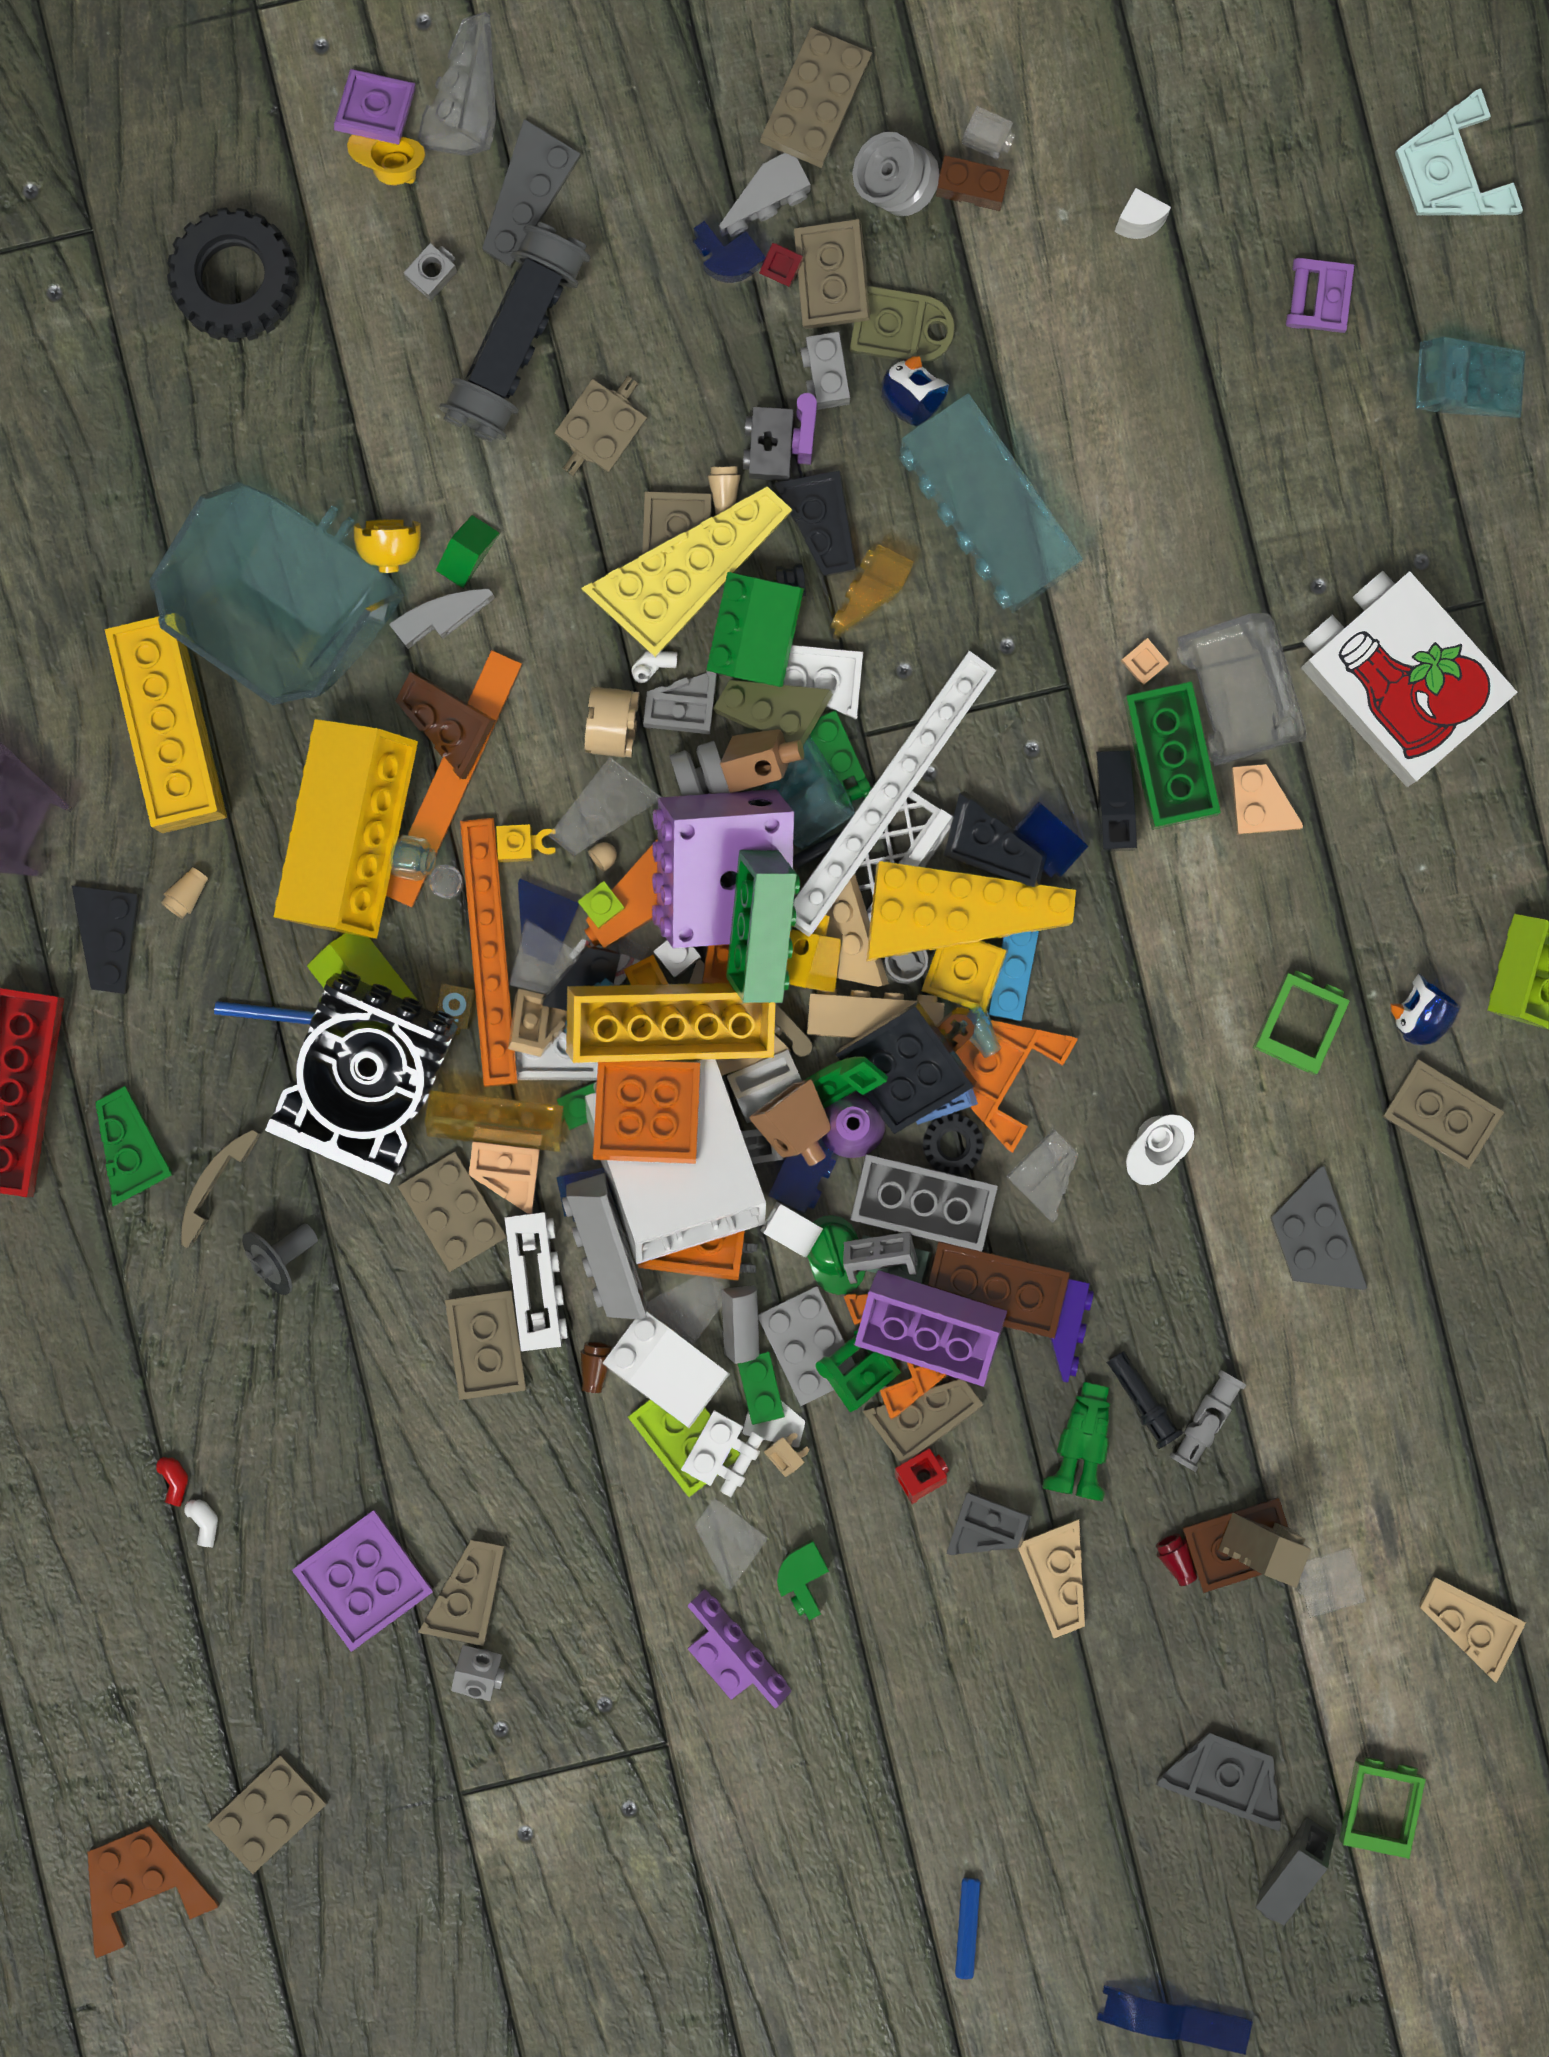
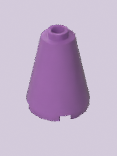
(853, 1142)

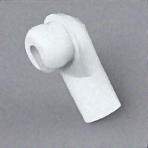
(205, 1519)

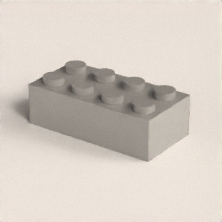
(923, 1202)

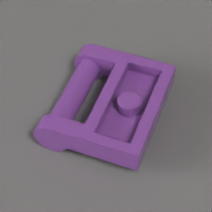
(1331, 297)
(804, 437)

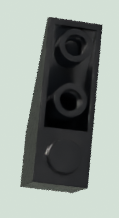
(1116, 801)

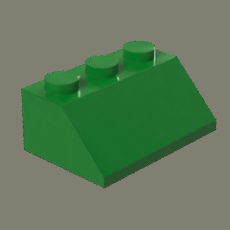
(755, 629)

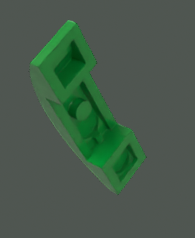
(846, 1077)

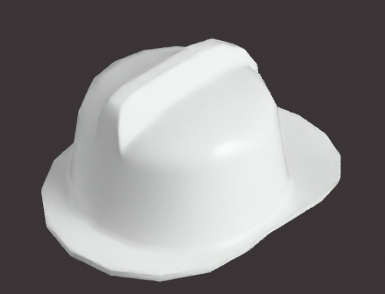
(1158, 1148)

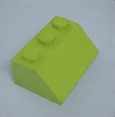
(1523, 973)

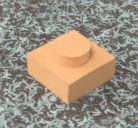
(1145, 662)

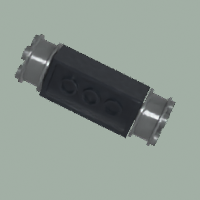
(521, 316)

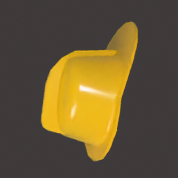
(390, 162)

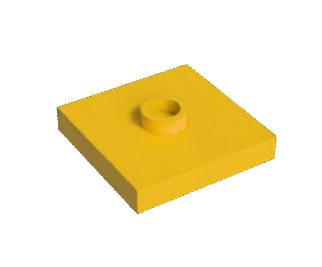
(965, 973)

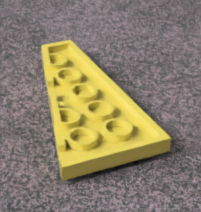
(676, 579)

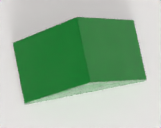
(466, 551)

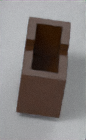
(972, 183)

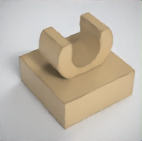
(784, 1456)

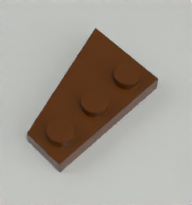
(447, 721)

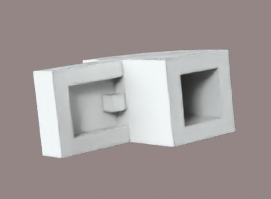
(791, 1229)

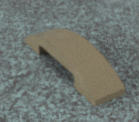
(194, 1222)

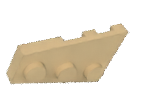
(1056, 1576)
(1473, 1625)

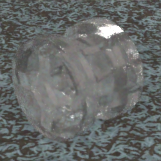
(448, 887)

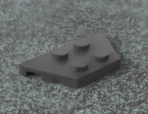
(1316, 1236)
(1227, 1778)

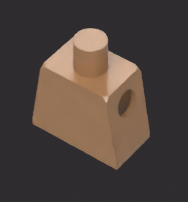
(758, 759)
(794, 1122)

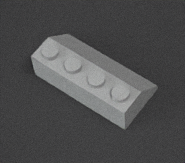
(605, 1247)

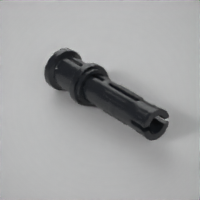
(1152, 1412)

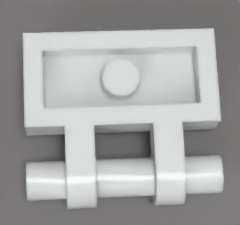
(714, 1446)

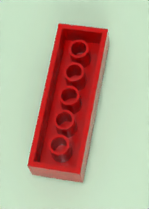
(27, 1061)

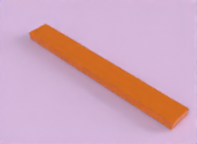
(446, 787)
(488, 951)

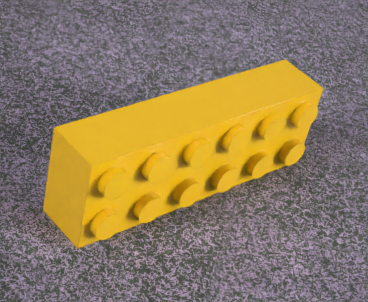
(666, 1023)

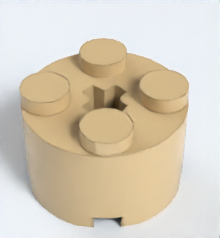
(611, 722)

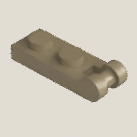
(801, 1043)

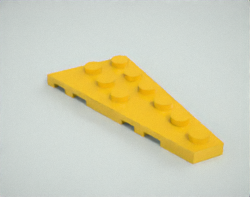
(944, 909)

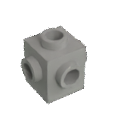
(477, 1673)

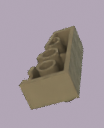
(1270, 1551)

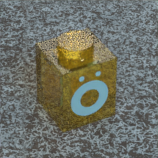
(458, 1003)

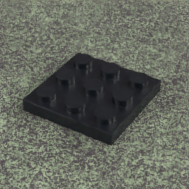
(918, 1064)

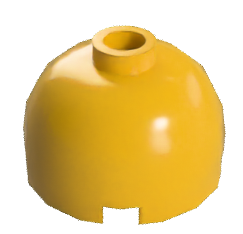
(387, 543)

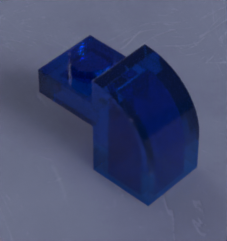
(728, 263)

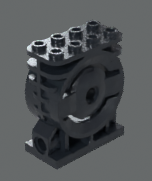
(339, 1122)

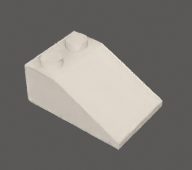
(666, 1369)

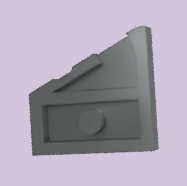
(987, 1526)

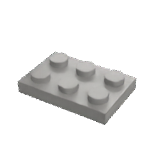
(801, 1336)

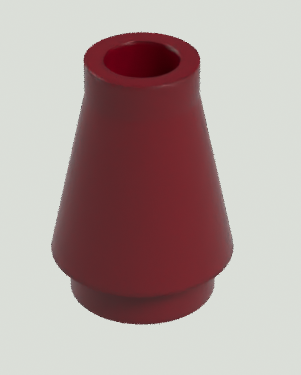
(1175, 1555)

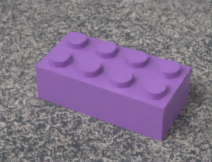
(930, 1328)

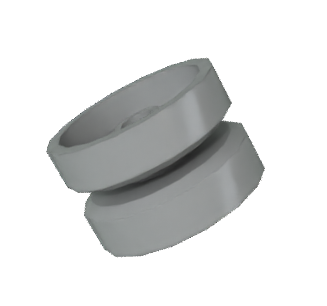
(895, 174)
(702, 780)

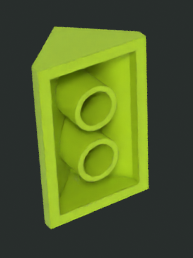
(363, 958)

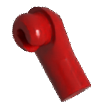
(175, 1477)

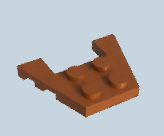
(133, 1871)

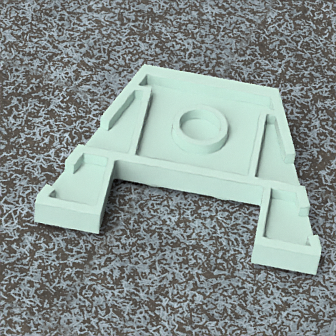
(1440, 171)

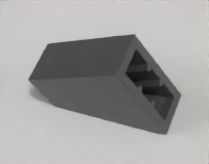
(1296, 1872)

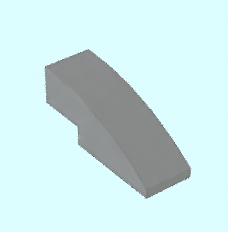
(441, 614)

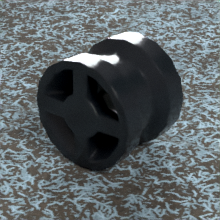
(791, 576)

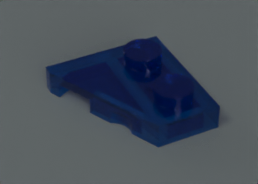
(546, 909)

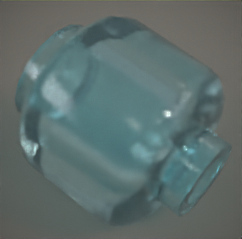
(412, 858)

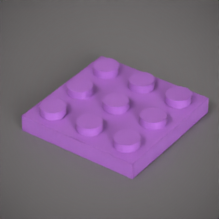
(362, 1580)

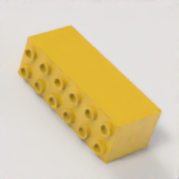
(165, 726)
(345, 828)

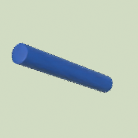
(263, 1012)

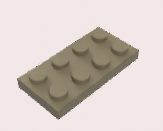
(816, 97)

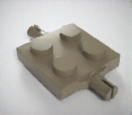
(600, 426)

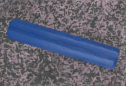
(967, 1928)

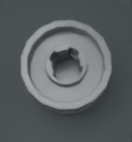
(906, 968)

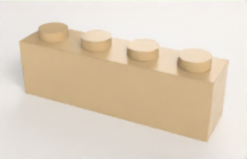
(859, 1013)

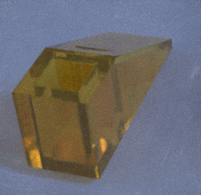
(879, 585)

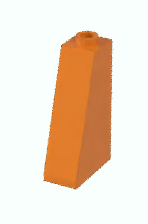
(637, 897)

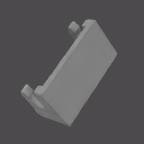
(879, 1254)

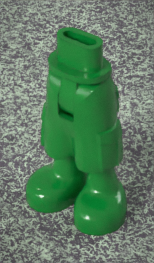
(1086, 1440)

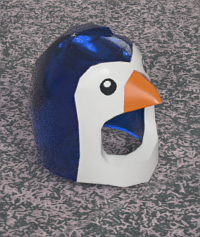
(912, 391)
(1425, 1013)

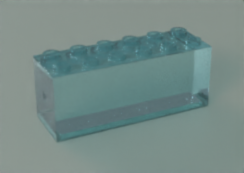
(989, 504)

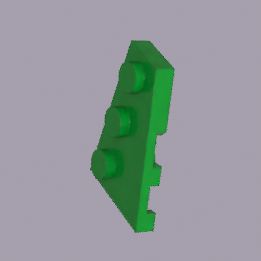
(129, 1147)

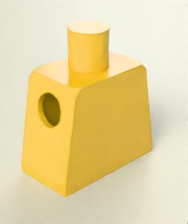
(814, 959)

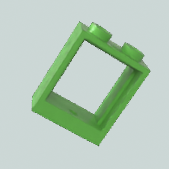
(1289, 1055)
(1374, 1842)

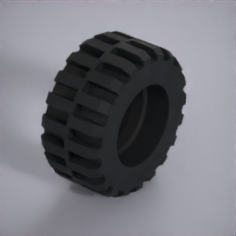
(218, 233)

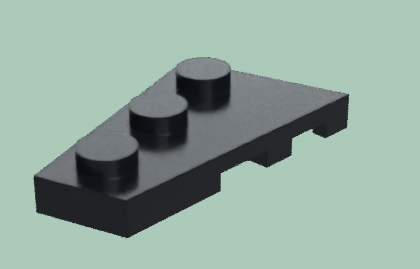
(823, 519)

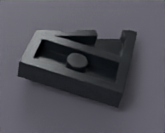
(590, 967)

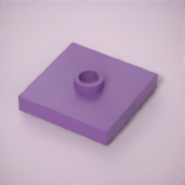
(374, 106)

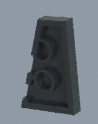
(991, 844)
(107, 935)

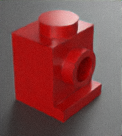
(925, 1462)

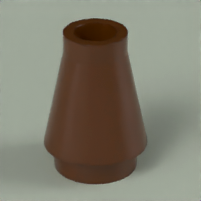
(592, 1366)

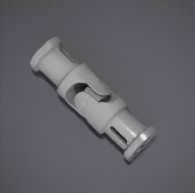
(1204, 1425)

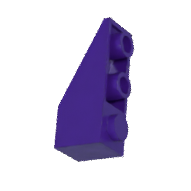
(1070, 1328)

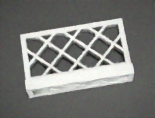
(921, 848)

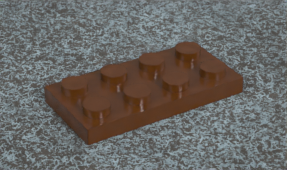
(1025, 1290)

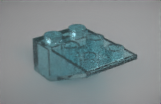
(1470, 378)
(813, 795)

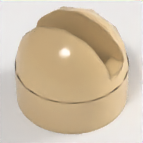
(603, 855)

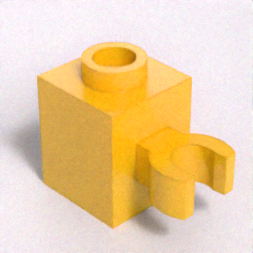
(517, 843)

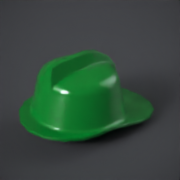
(828, 1255)

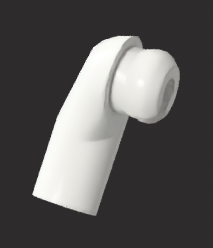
(648, 664)

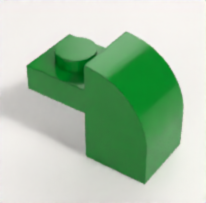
(797, 1570)

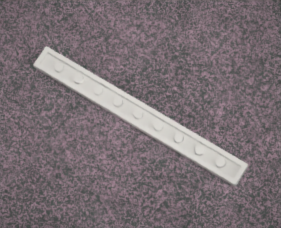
(890, 792)

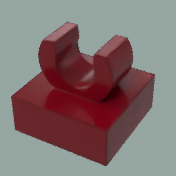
(781, 265)

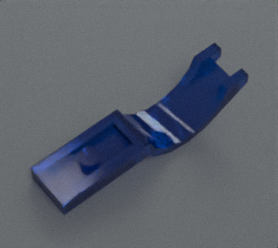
(1176, 2021)

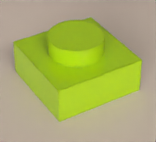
(601, 904)

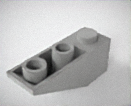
(772, 186)

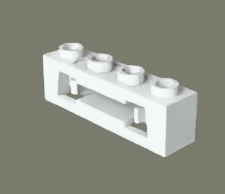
(548, 1264)

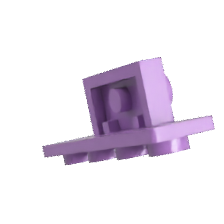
(730, 1654)

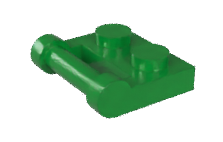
(862, 1379)

